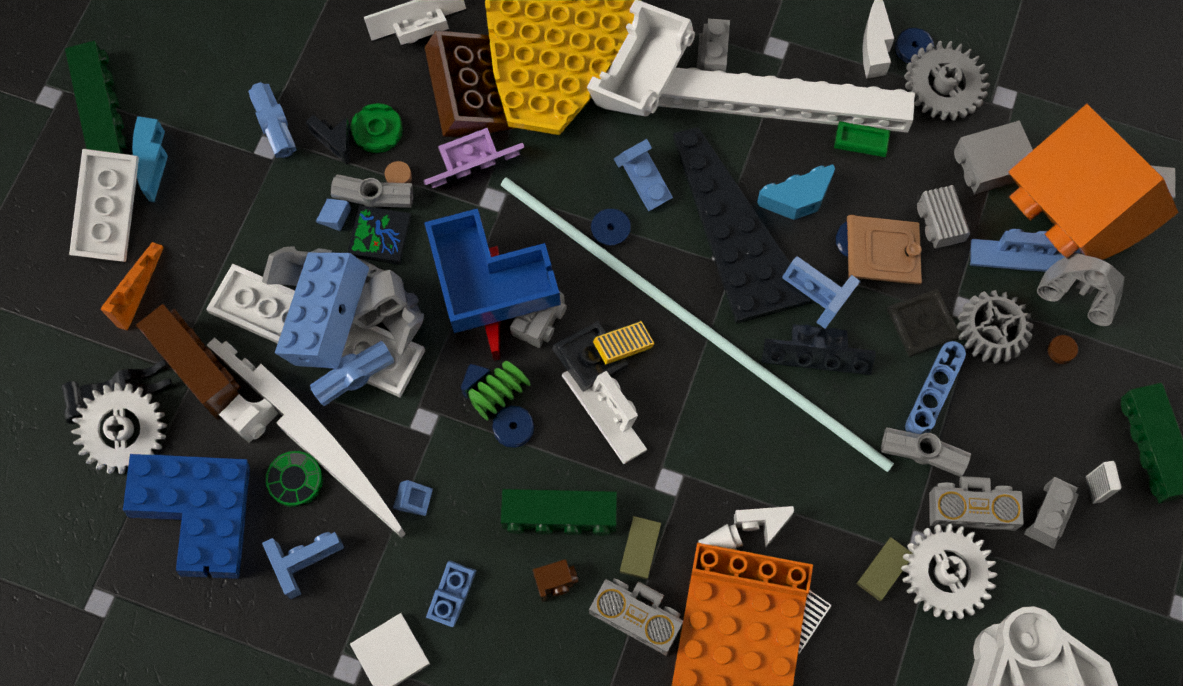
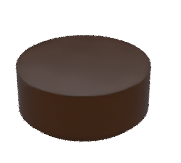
(1062, 349)

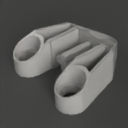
(1092, 274)

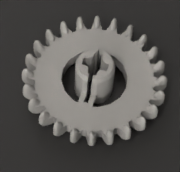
(954, 68)

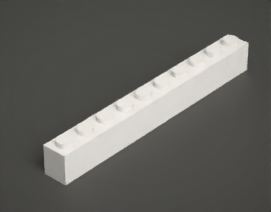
(788, 99)

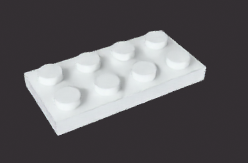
(104, 205)

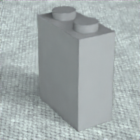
(991, 154)

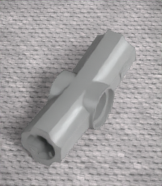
(356, 191)
(908, 445)

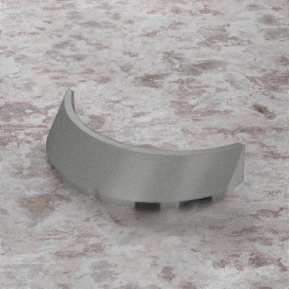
(286, 267)

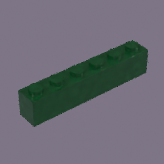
(95, 98)

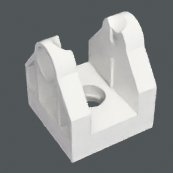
(1053, 657)

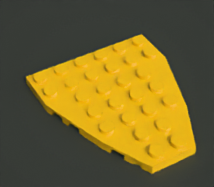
(550, 53)

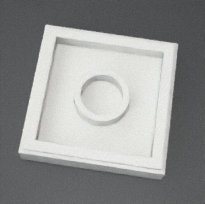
(390, 653)

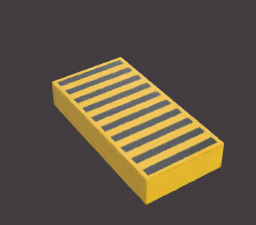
(623, 342)

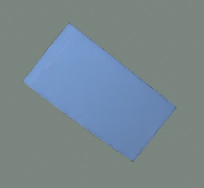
(451, 593)

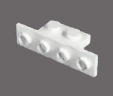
(412, 19)
(611, 414)

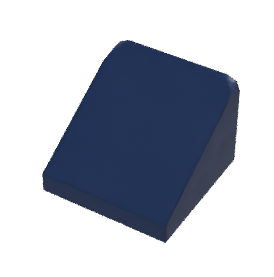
(473, 376)

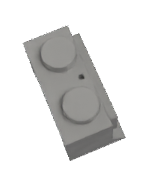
(713, 45)
(1053, 513)

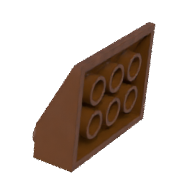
(464, 83)

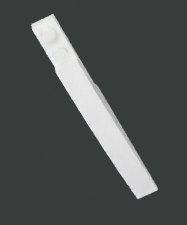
(306, 431)

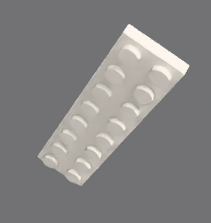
(264, 308)

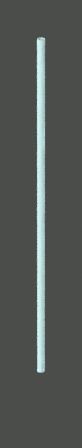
(699, 326)

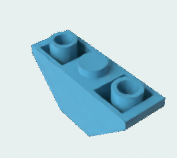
(798, 194)

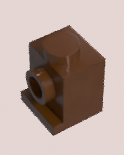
(555, 579)

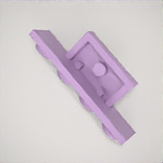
(469, 152)

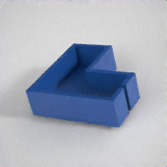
(485, 287)
(205, 496)

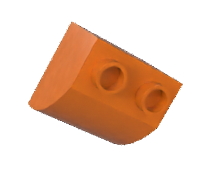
(1091, 189)

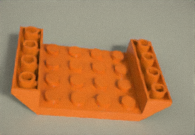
(741, 619)

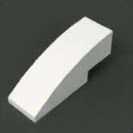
(877, 41)

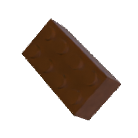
(190, 359)

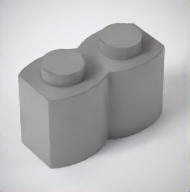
(380, 298)

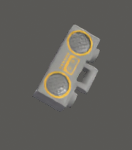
(980, 510)
(644, 623)

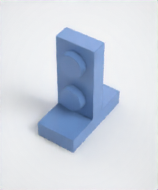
(644, 175)
(819, 288)
(299, 558)

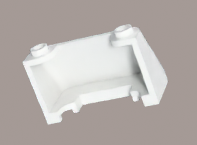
(643, 62)

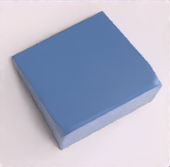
(334, 213)
(413, 498)

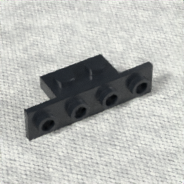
(818, 349)

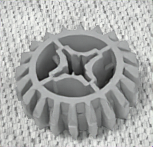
(991, 306)

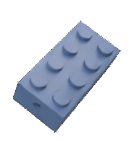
(322, 310)

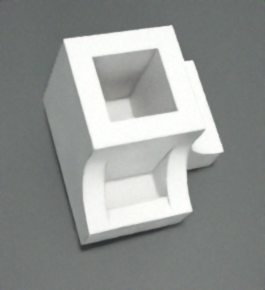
(248, 418)

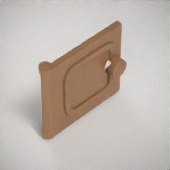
(879, 247)

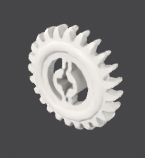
(118, 401)
(962, 597)

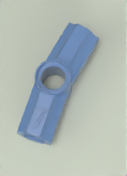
(272, 120)
(352, 373)

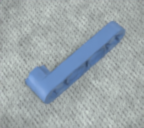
(937, 390)

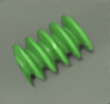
(497, 388)

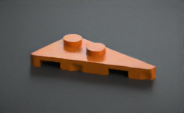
(126, 297)

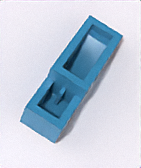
(152, 156)

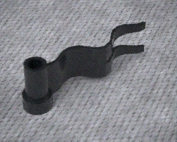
(74, 394)

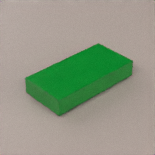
(862, 139)

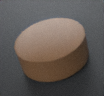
(398, 173)

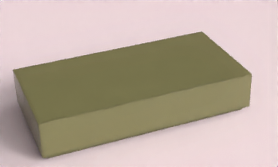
(640, 548)
(884, 569)

